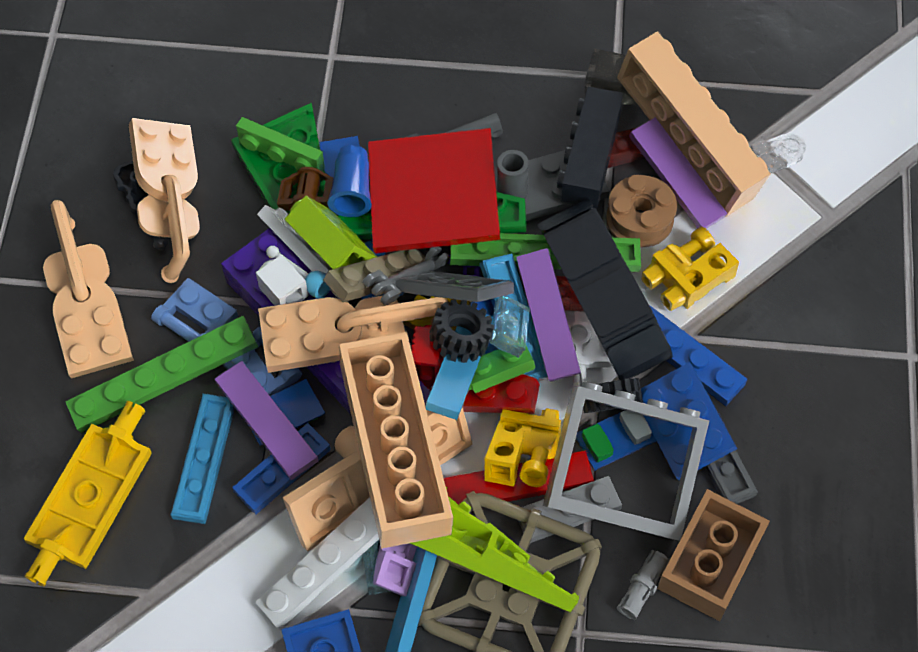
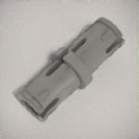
(643, 584)

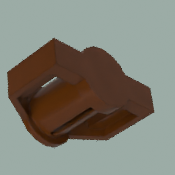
(307, 186)

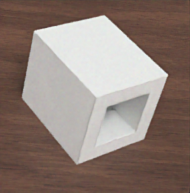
(281, 282)

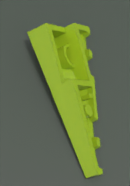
(496, 556)

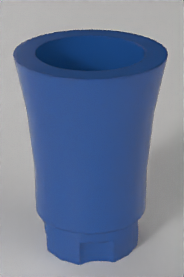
(350, 183)

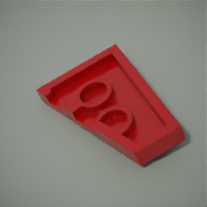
(514, 395)

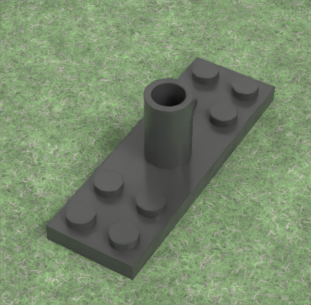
(534, 181)

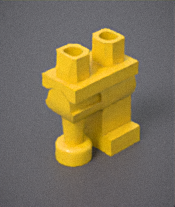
(690, 279)
(518, 435)

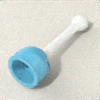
(314, 279)

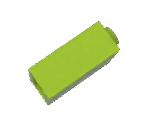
(327, 234)

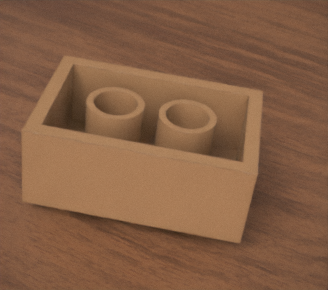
(713, 555)

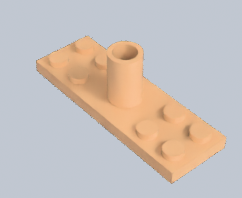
(338, 491)

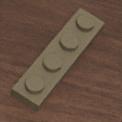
(347, 280)

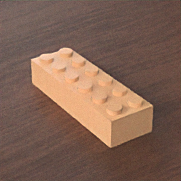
(701, 130)
(395, 440)

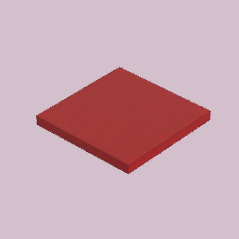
(433, 191)

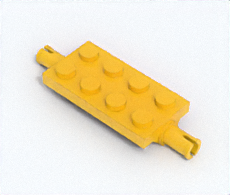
(87, 495)

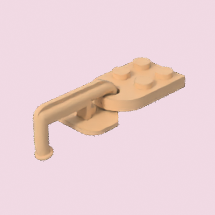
(168, 173)
(84, 306)
(307, 332)

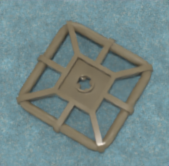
(514, 605)

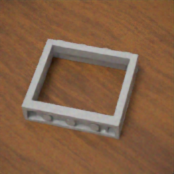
(654, 409)

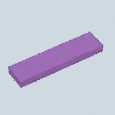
(677, 174)
(548, 315)
(266, 420)

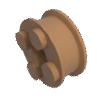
(643, 194)

